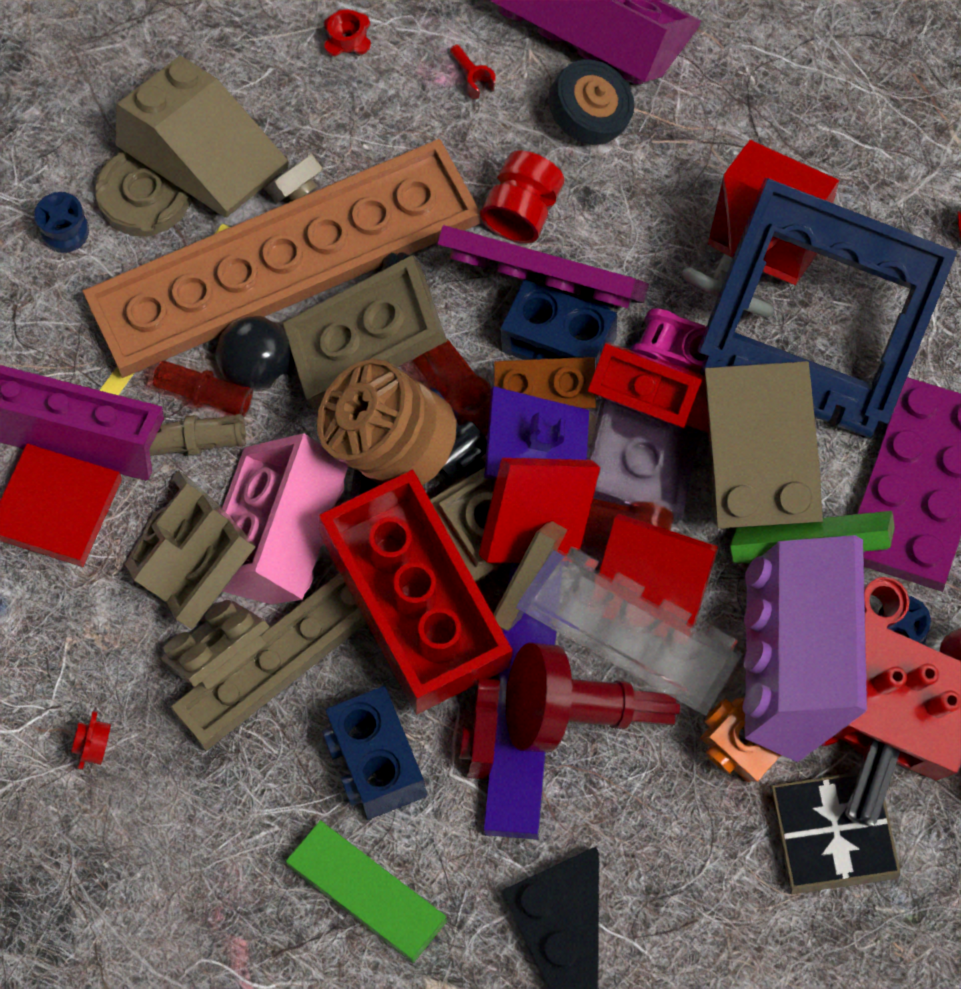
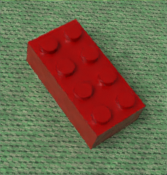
(415, 591)

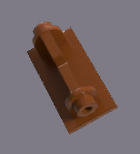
(550, 379)

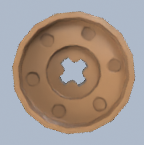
(385, 423)

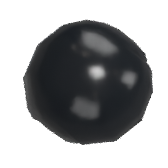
(254, 352)

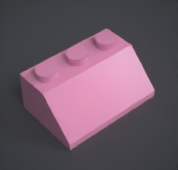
(277, 505)

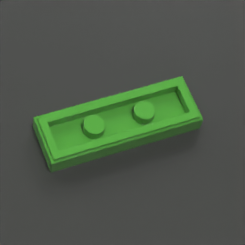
(874, 529)
(366, 891)

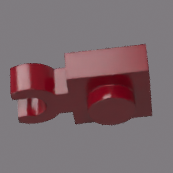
(478, 742)

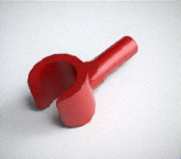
(473, 72)

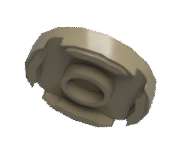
(138, 198)

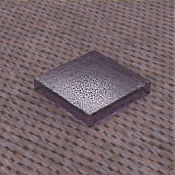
(642, 458)

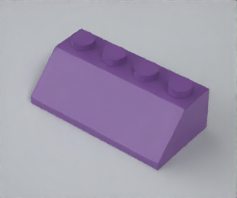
(804, 643)

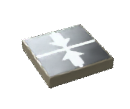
(823, 844)

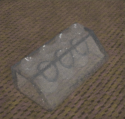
(631, 630)

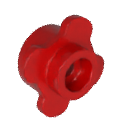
(345, 22)
(91, 741)

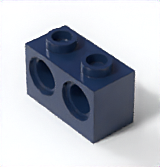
(566, 319)
(382, 750)

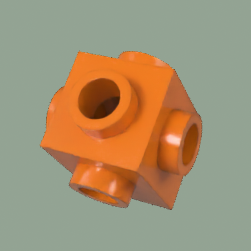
(727, 750)

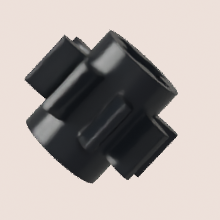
(466, 453)

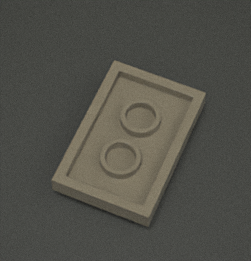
(378, 318)

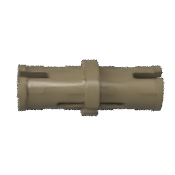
(199, 434)

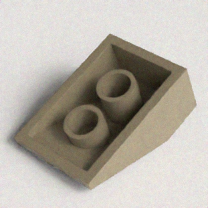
(197, 137)
(762, 445)

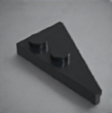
(560, 920)

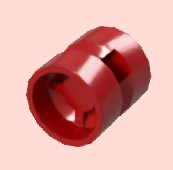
(522, 200)

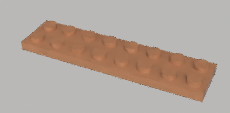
(280, 257)

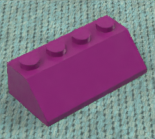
(629, 34)

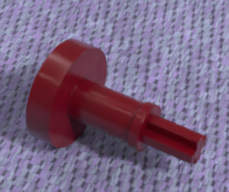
(545, 698)

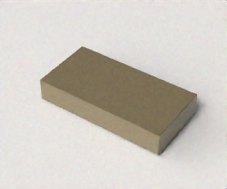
(543, 544)

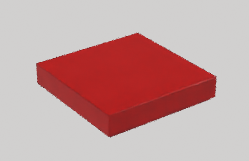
(532, 494)
(56, 504)
(661, 561)

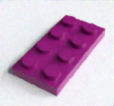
(525, 263)
(920, 484)

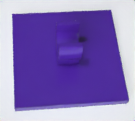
(533, 429)

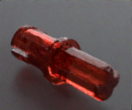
(202, 388)

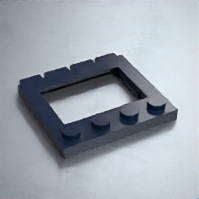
(852, 241)

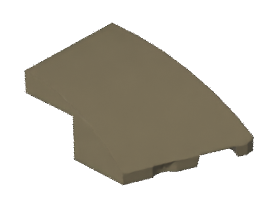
(189, 552)

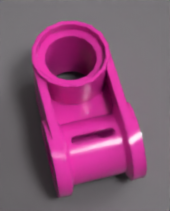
(674, 342)

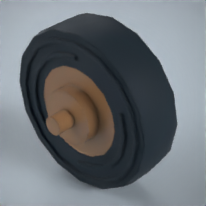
(591, 102)

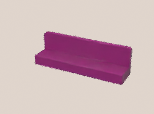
(78, 421)

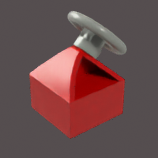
(734, 204)

